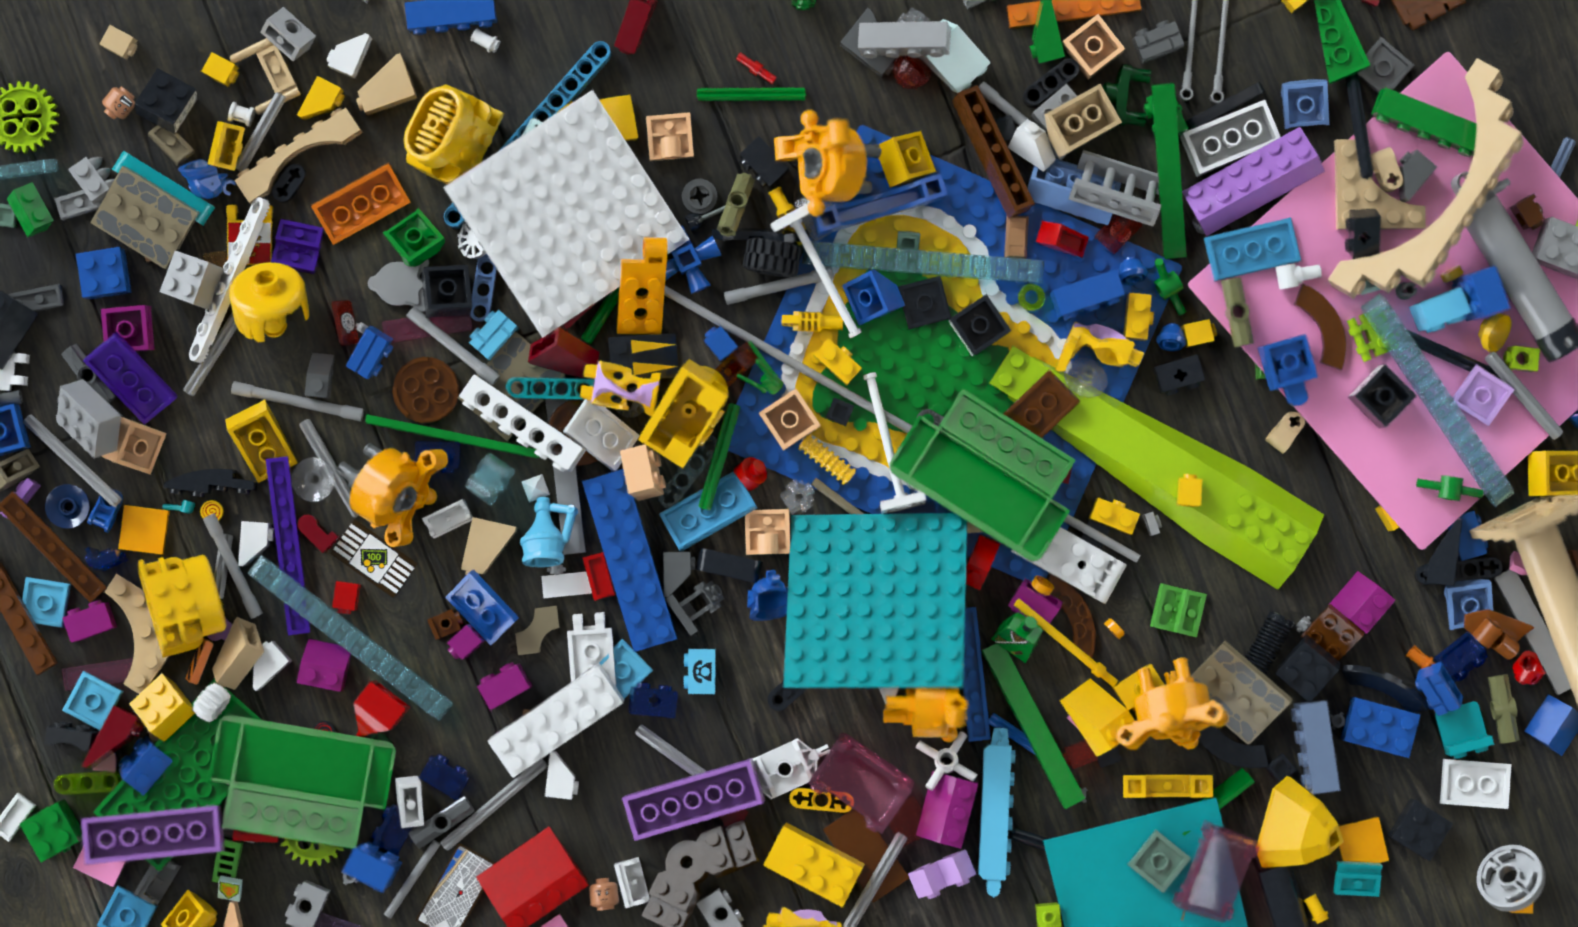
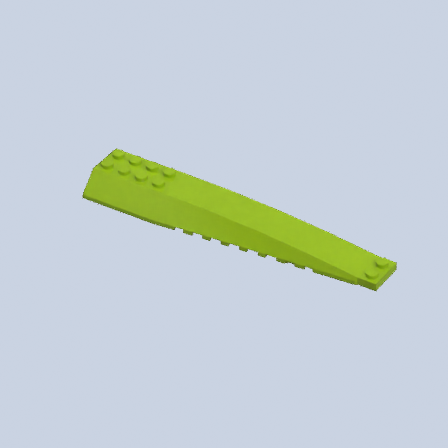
(1239, 508)

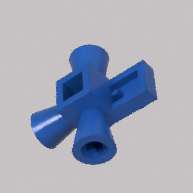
(688, 262)

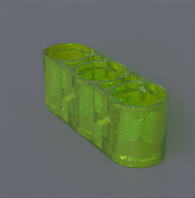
(77, 785)

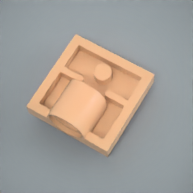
(669, 136)
(767, 532)

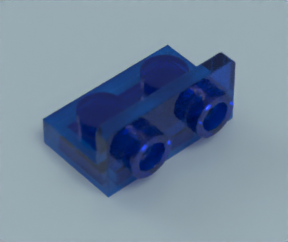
(451, 448)
(105, 559)
(1462, 656)
(444, 776)
(391, 834)

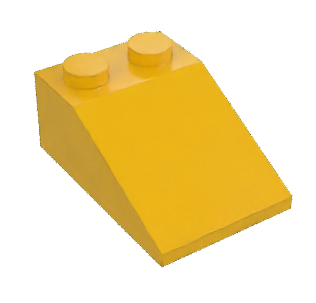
(259, 438)
(1553, 473)
(1096, 715)

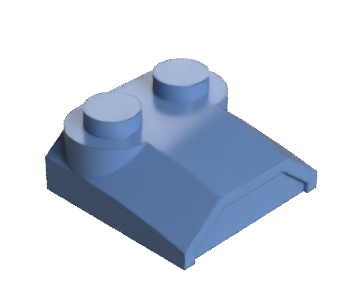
(1305, 103)
(1466, 598)

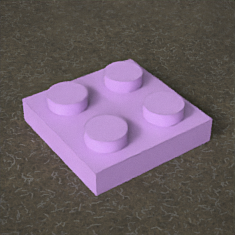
(1482, 394)

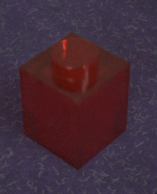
(1079, 754)

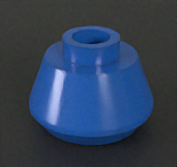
(1132, 271)
(1171, 337)

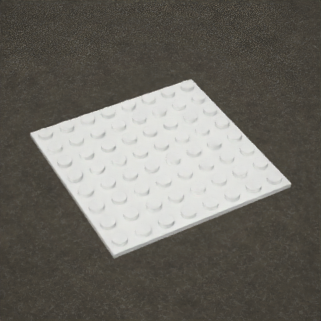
(564, 212)

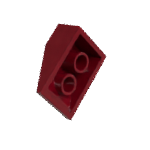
(115, 733)

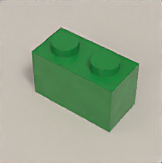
(30, 209)

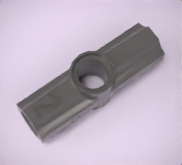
(74, 357)
(430, 830)

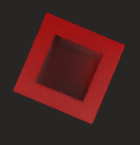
(346, 597)

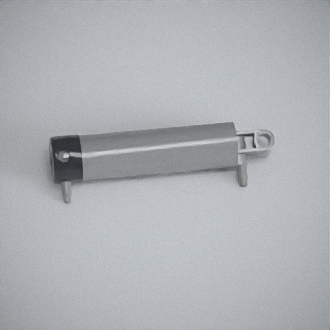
(1522, 275)

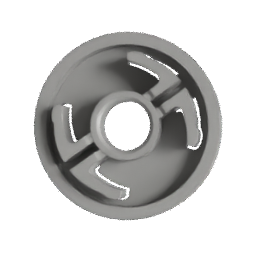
(1502, 894)

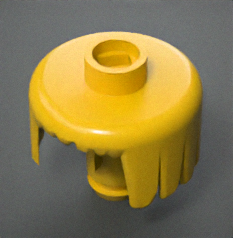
(264, 297)

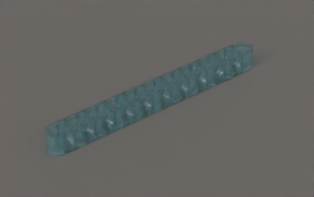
(928, 262)
(1437, 399)
(350, 638)

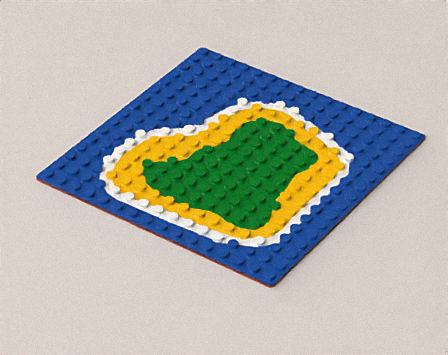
(931, 363)

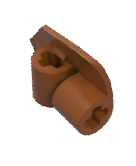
(1497, 631)

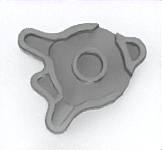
(400, 284)

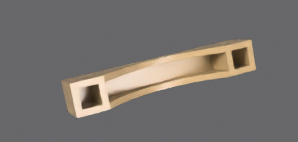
(336, 130)

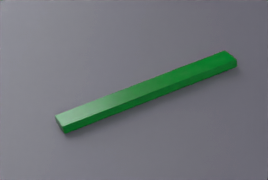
(1168, 170)
(451, 436)
(1033, 725)

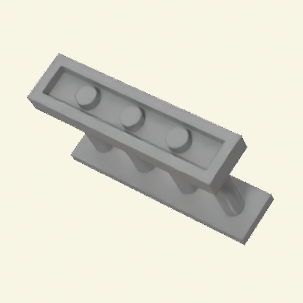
(1111, 200)

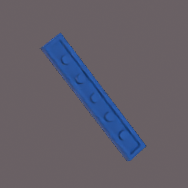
(973, 681)

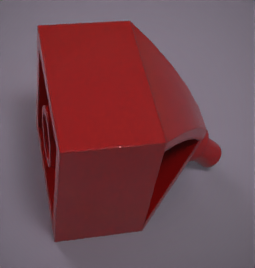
(378, 709)

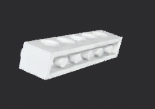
(472, 397)

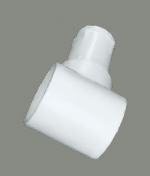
(1293, 275)

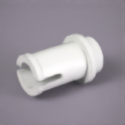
(485, 40)

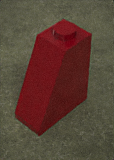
(634, 25)
(562, 353)

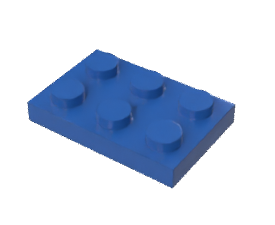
(482, 607)

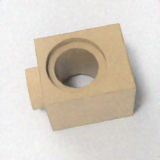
(119, 42)

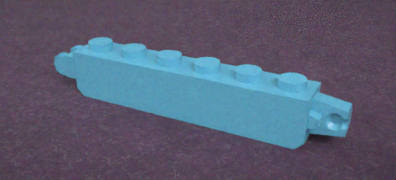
(995, 811)

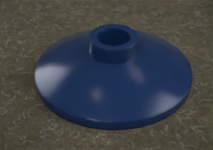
(56, 506)

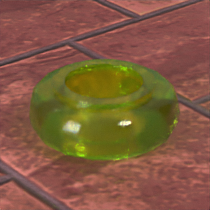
(1041, 297)

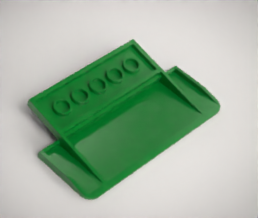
(988, 473)
(299, 780)

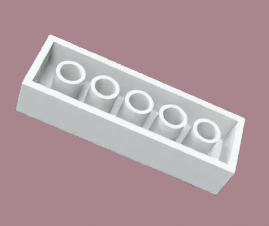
(556, 720)

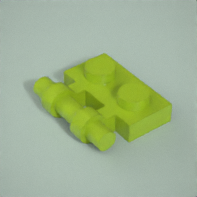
(1374, 341)

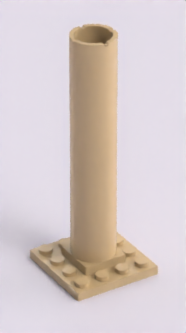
(1547, 567)

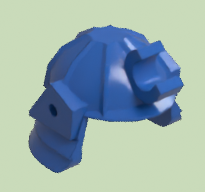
(204, 179)
(768, 598)

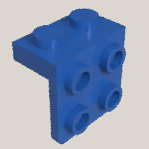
(143, 765)

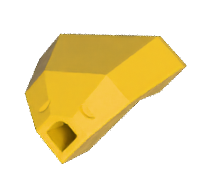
(1296, 828)

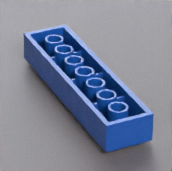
(629, 561)

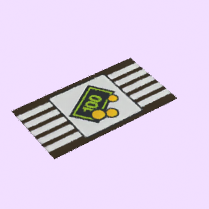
(373, 558)

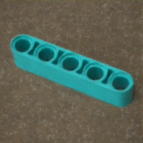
(166, 184)
(549, 387)

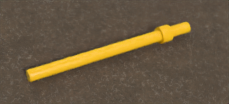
(1097, 669)

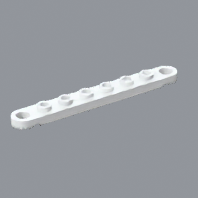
(233, 267)

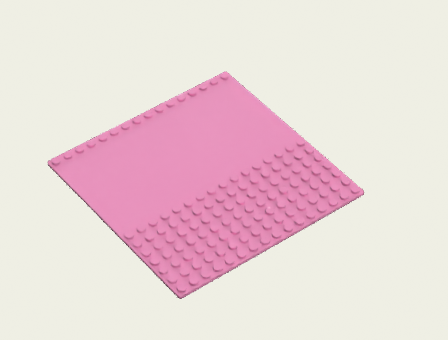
(1412, 444)

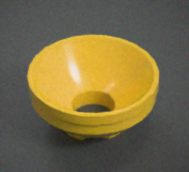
(1494, 332)

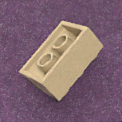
(1080, 120)

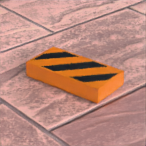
(199, 661)

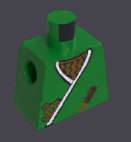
(1018, 635)

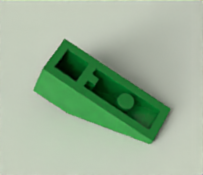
(1046, 35)

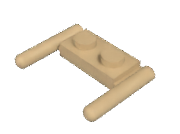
(274, 67)

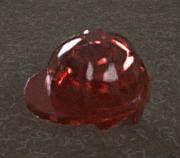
(911, 72)

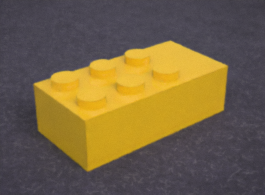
(814, 864)

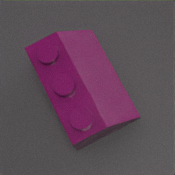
(947, 811)

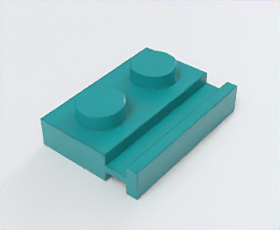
(1357, 878)

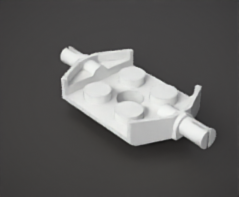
(800, 758)

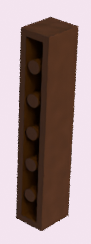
(993, 152)

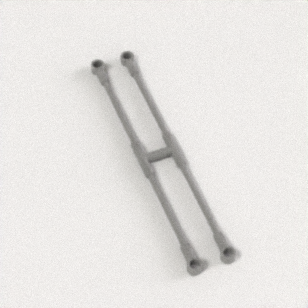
(1218, 78)

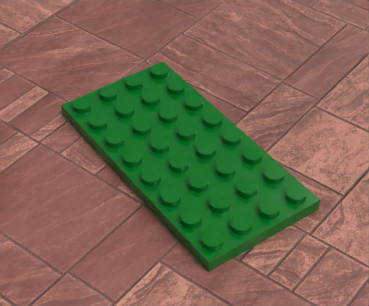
(185, 779)

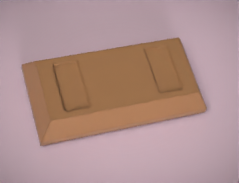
(1016, 237)

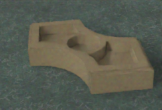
(530, 639)

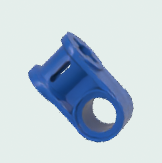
(105, 512)

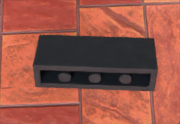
(1283, 897)

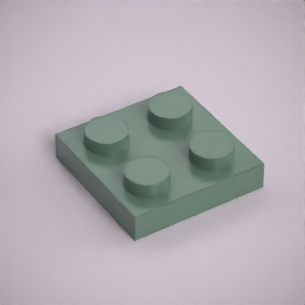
(1159, 861)

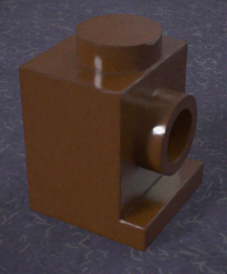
(1528, 213)
(436, 623)

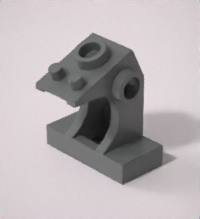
(686, 613)

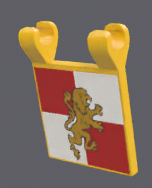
(263, 247)

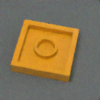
(143, 529)
(1363, 841)

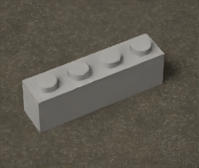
(904, 38)

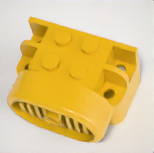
(449, 133)
(687, 413)
(181, 602)

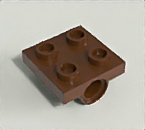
(1334, 632)

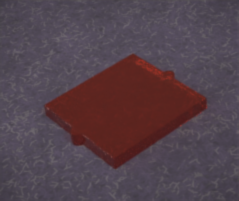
(907, 820)

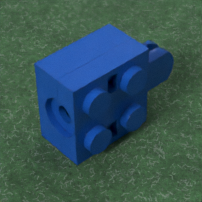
(1288, 366)

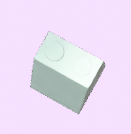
(962, 63)

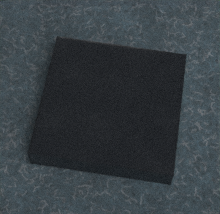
(924, 302)

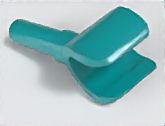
(186, 507)

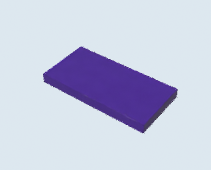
(130, 378)

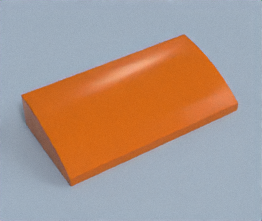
(360, 203)

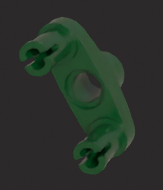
(1118, 93)

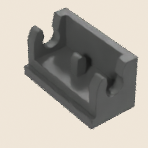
(156, 883)

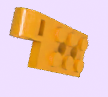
(647, 274)

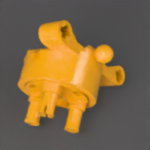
(1172, 710)
(928, 711)

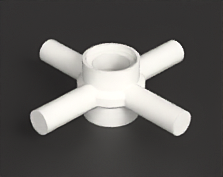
(946, 769)

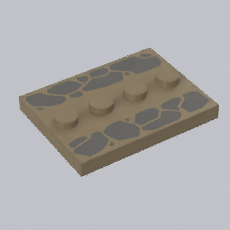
(144, 217)
(513, 362)
(1242, 691)

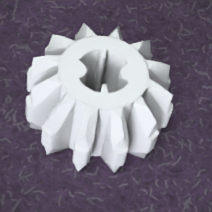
(211, 702)

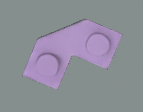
(950, 870)

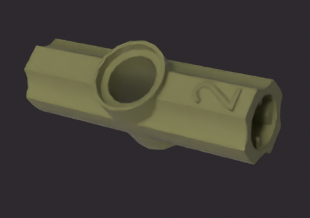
(732, 213)
(1233, 297)
(1503, 708)

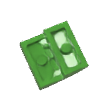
(1178, 610)

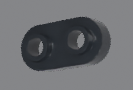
(789, 695)

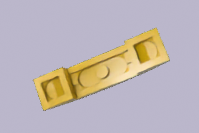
(1168, 786)

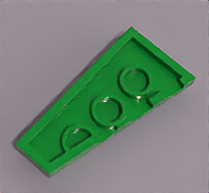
(1339, 41)

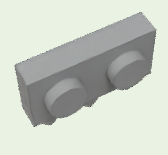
(91, 179)

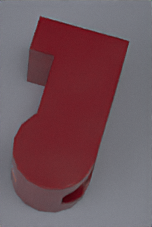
(311, 528)

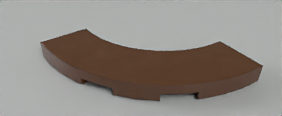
(1329, 324)
(1078, 614)

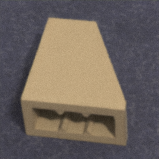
(387, 87)
(485, 544)
(237, 654)

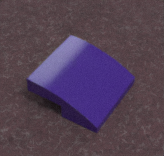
(298, 245)

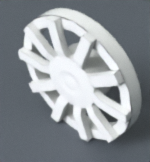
(472, 242)

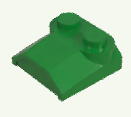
(415, 239)

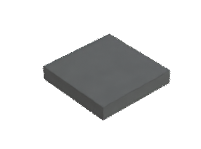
(1386, 66)

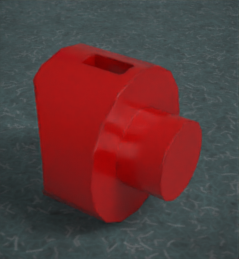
(751, 473)
(1529, 669)

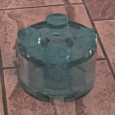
(490, 478)

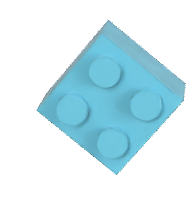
(1443, 308)

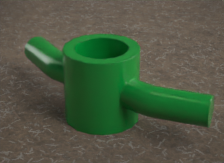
(1169, 285)
(1450, 488)

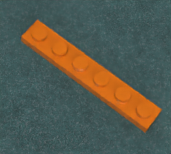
(1026, 13)

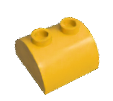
(191, 912)

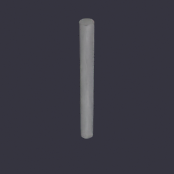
(396, 902)

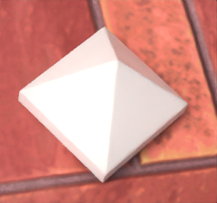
(535, 488)

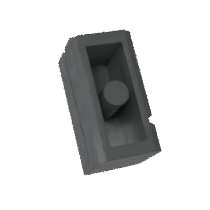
(1158, 41)

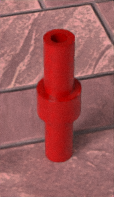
(756, 68)

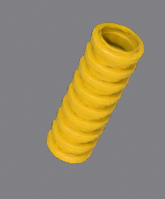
(827, 459)

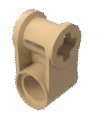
(1386, 167)
(1283, 434)

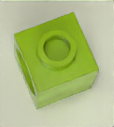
(1531, 358)
(1048, 915)

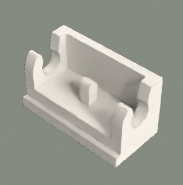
(448, 518)
(632, 882)

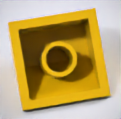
(905, 159)

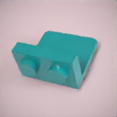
(1463, 731)

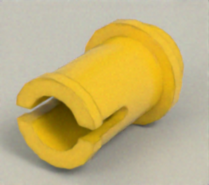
(1316, 909)

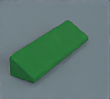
(1230, 789)

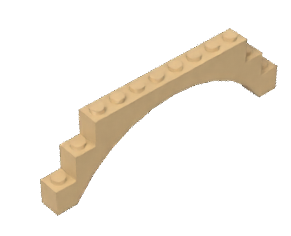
(1424, 253)

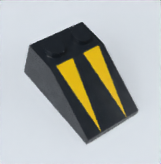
(645, 355)

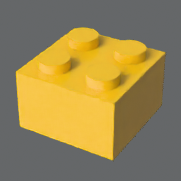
(162, 707)

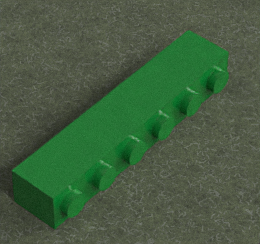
(1426, 121)

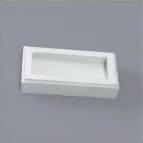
(15, 813)

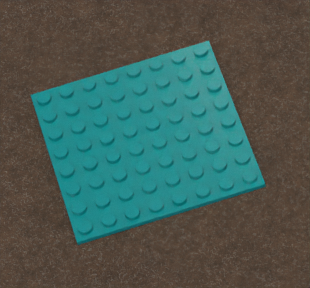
(876, 601)
(1103, 891)

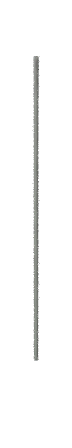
(859, 400)

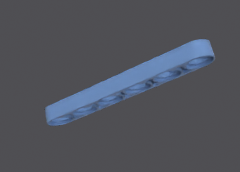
(481, 278)

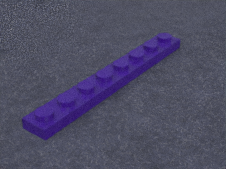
(286, 534)

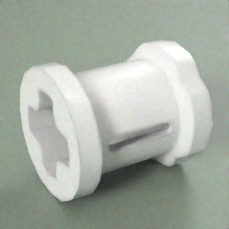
(241, 114)

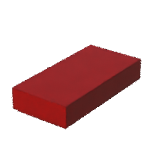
(599, 576)

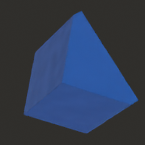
(1554, 724)

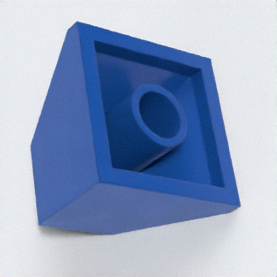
(872, 296)

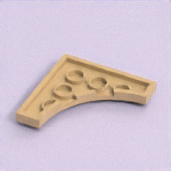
(1357, 193)
(147, 654)

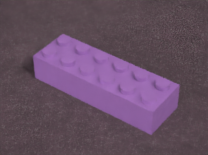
(1253, 181)
(693, 799)
(153, 835)

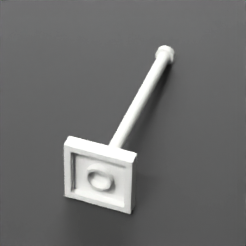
(794, 220)
(901, 499)

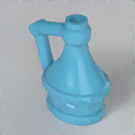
(543, 541)

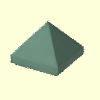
(908, 240)

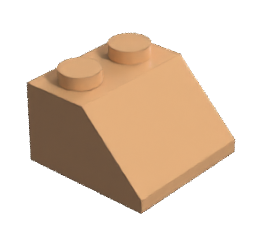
(137, 446)

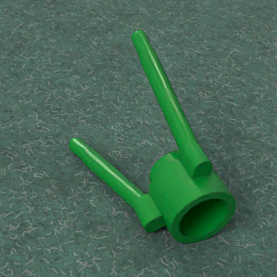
(769, 380)

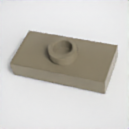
(171, 144)

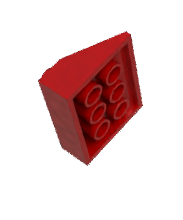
(532, 880)

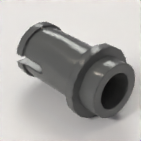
(1410, 290)
(8, 398)

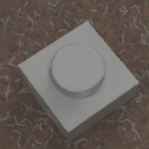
(1152, 523)

